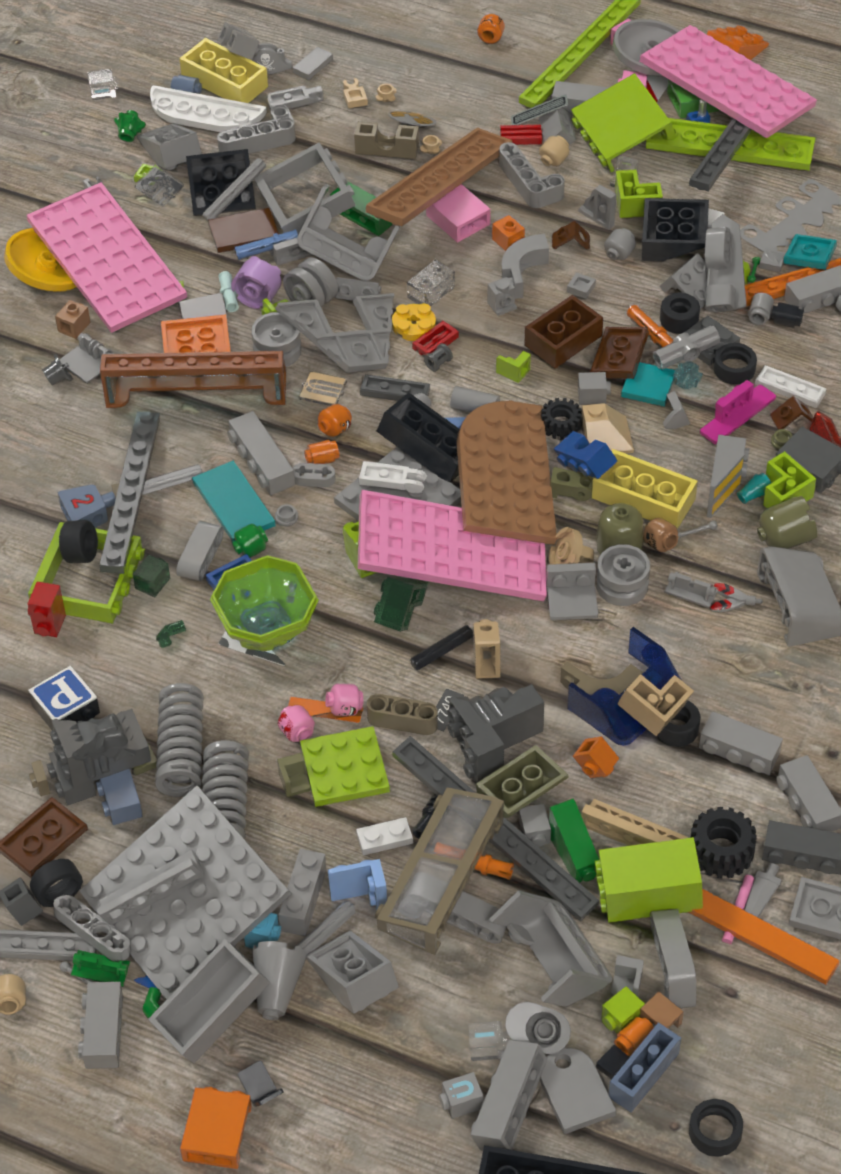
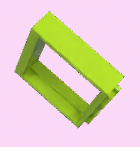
(84, 608)

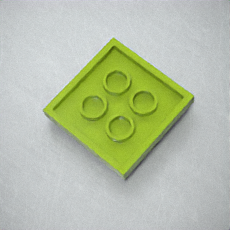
(344, 766)

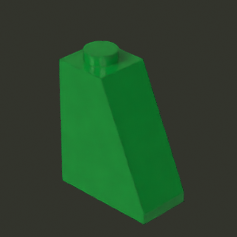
(572, 840)

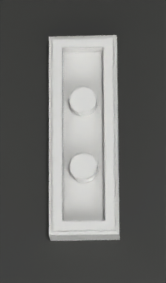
(790, 386)

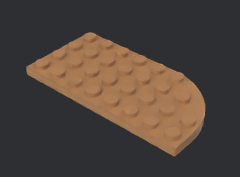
(506, 473)

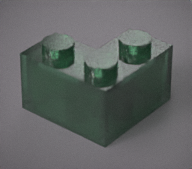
(398, 601)

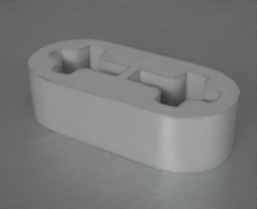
(314, 475)

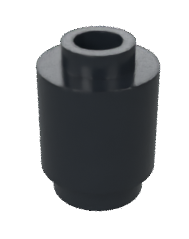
(787, 315)

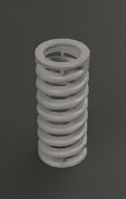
(183, 746)
(228, 768)

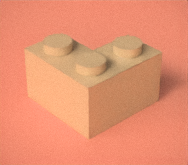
(653, 706)

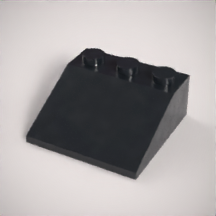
(212, 174)
(673, 227)

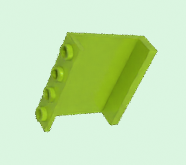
(620, 119)

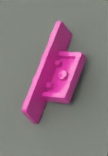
(737, 409)

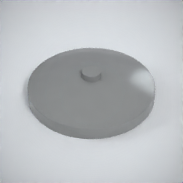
(638, 37)

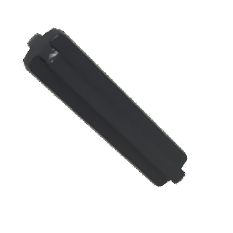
(441, 647)

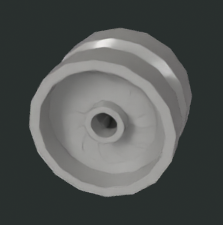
(311, 282)
(276, 333)
(623, 575)

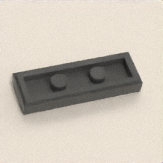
(391, 388)

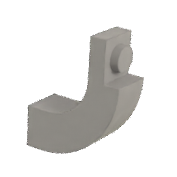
(522, 255)

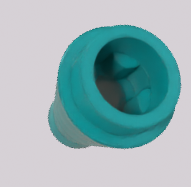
(754, 488)

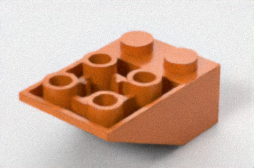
(740, 40)

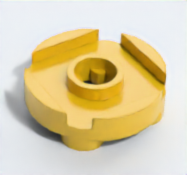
(420, 313)

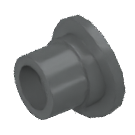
(57, 371)

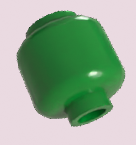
(250, 540)

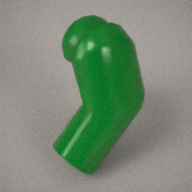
(151, 1002)

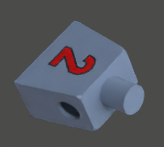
(86, 504)

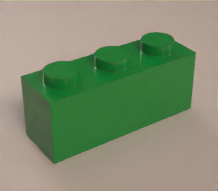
(358, 212)

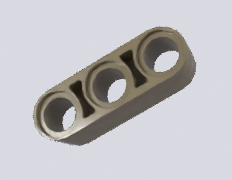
(386, 713)

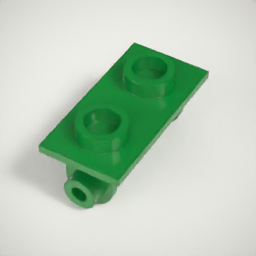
(99, 967)

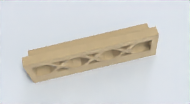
(624, 825)

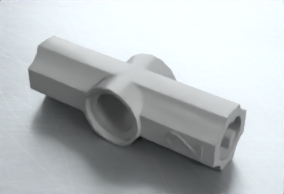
(686, 347)

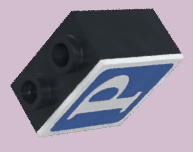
(64, 698)

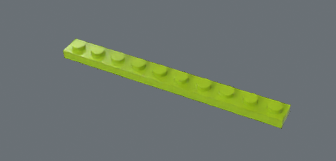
(577, 52)

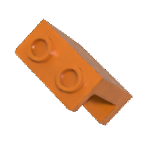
(215, 1127)

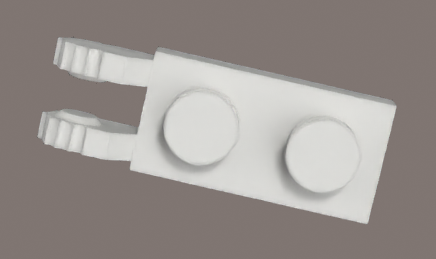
(392, 477)

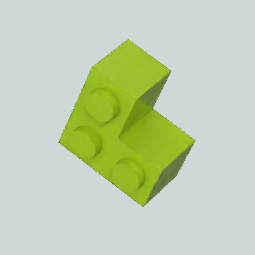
(632, 195)
(787, 481)

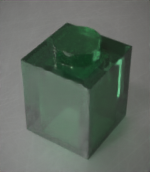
(151, 575)

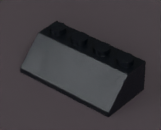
(422, 435)

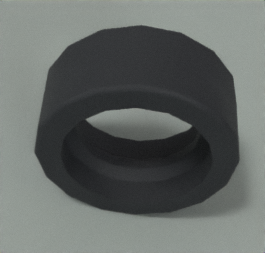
(735, 351)
(51, 873)
(720, 1108)

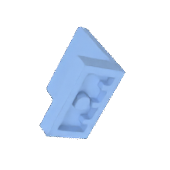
(358, 880)

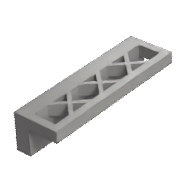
(150, 888)

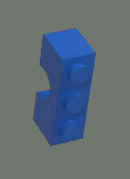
(588, 458)

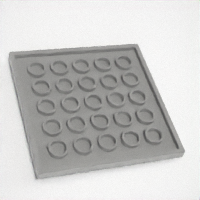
(187, 925)

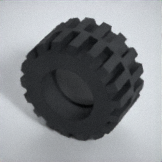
(729, 826)

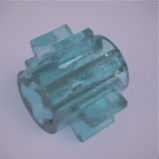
(687, 375)

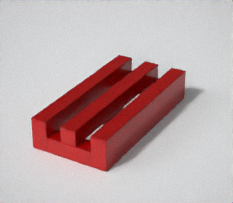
(522, 134)
(446, 338)

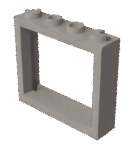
(292, 167)

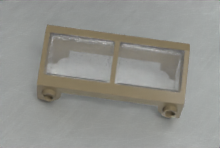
(440, 867)

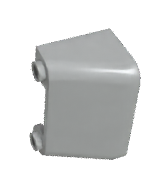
(802, 594)

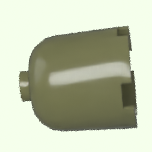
(787, 524)
(620, 525)

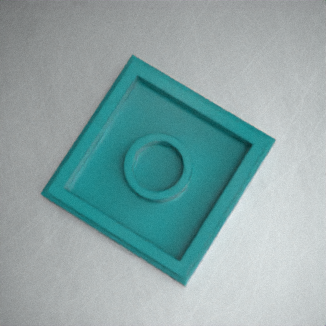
(810, 251)
(649, 384)

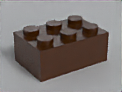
(563, 331)

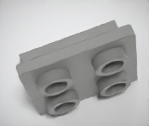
(690, 279)
(571, 591)

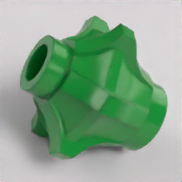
(128, 125)

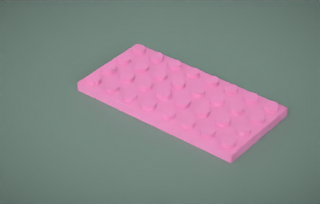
(728, 81)
(106, 257)
(429, 545)

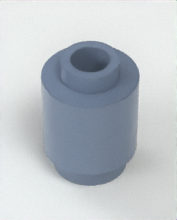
(186, 83)

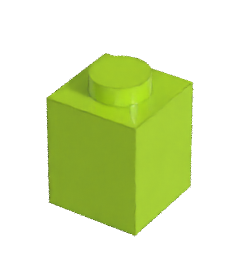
(621, 1010)

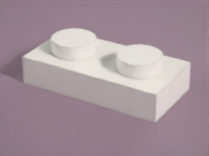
(384, 836)

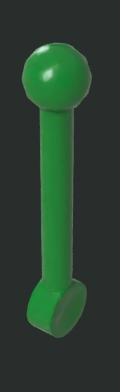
(755, 261)

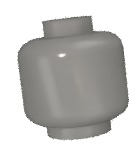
(620, 244)

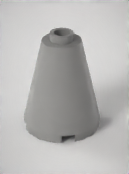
(282, 969)

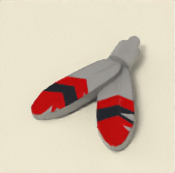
(735, 599)

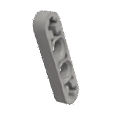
(96, 924)

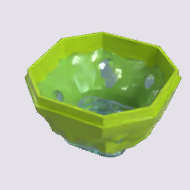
(264, 602)

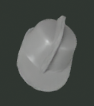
(538, 1025)

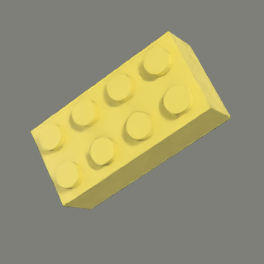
(224, 71)
(646, 487)

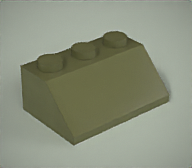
(522, 780)

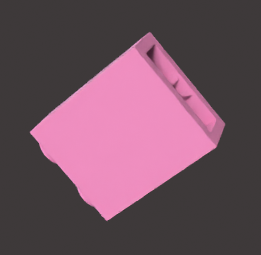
(459, 213)

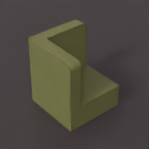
(293, 775)

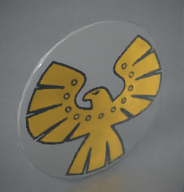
(412, 118)

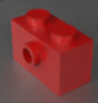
(46, 609)

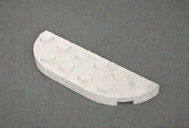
(203, 110)

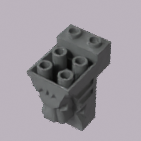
(493, 724)
(94, 751)

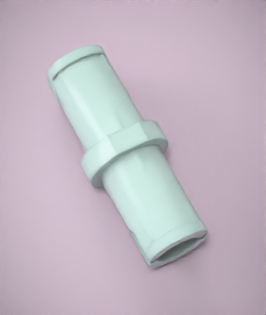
(229, 296)

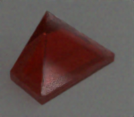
(825, 428)

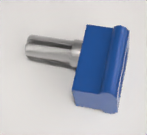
(701, 115)

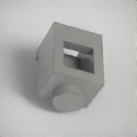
(501, 296)

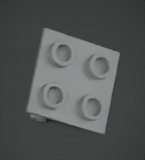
(86, 358)

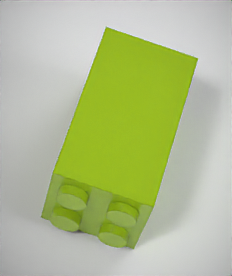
(649, 879)

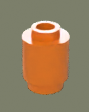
(322, 452)
(633, 1035)

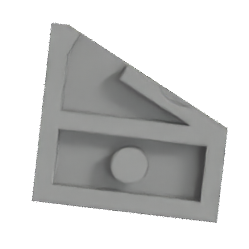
(600, 207)

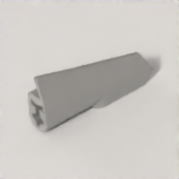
(725, 266)

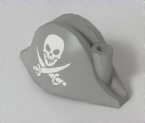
(272, 58)

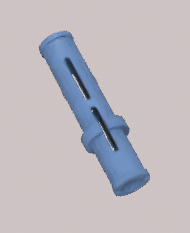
(263, 245)

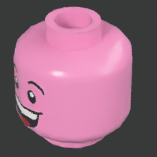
(344, 699)

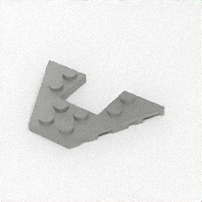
(351, 349)

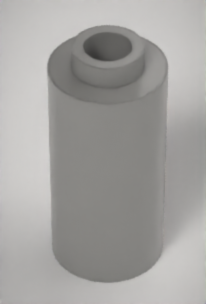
(469, 399)

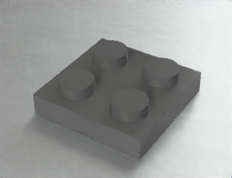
(726, 337)

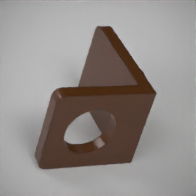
(568, 233)
(789, 412)

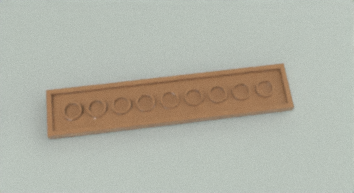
(437, 177)

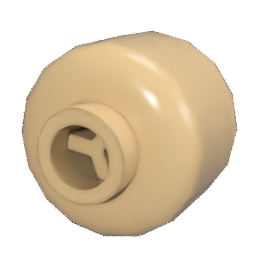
(554, 151)
(11, 994)

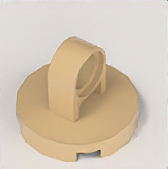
(570, 548)

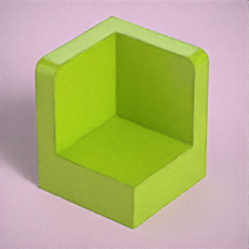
(514, 368)

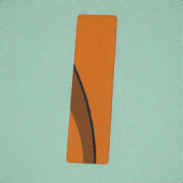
(319, 709)

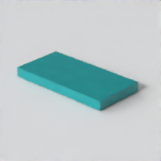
(232, 499)

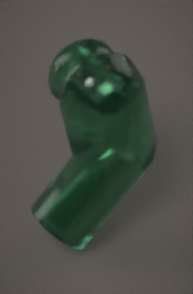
(163, 636)

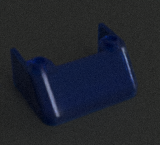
(602, 707)

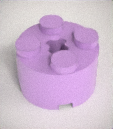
(256, 282)

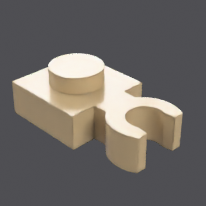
(354, 95)

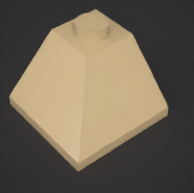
(607, 426)

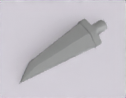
(762, 890)

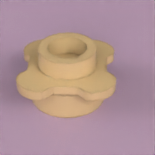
(386, 93)
(431, 144)

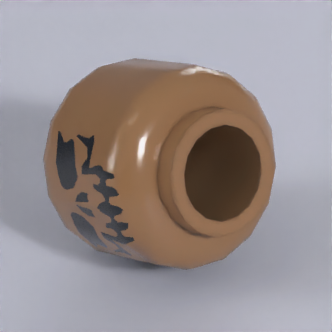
(661, 535)

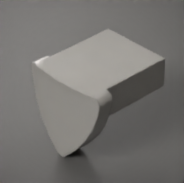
(677, 417)

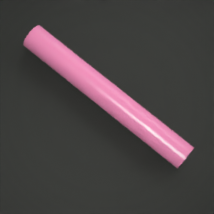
(740, 902)

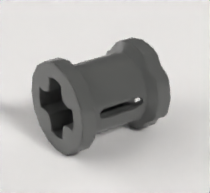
(438, 357)

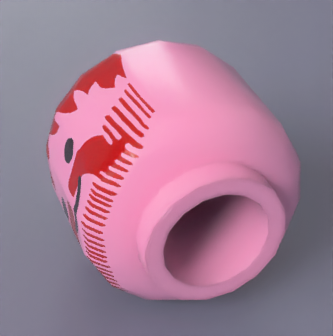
(296, 723)

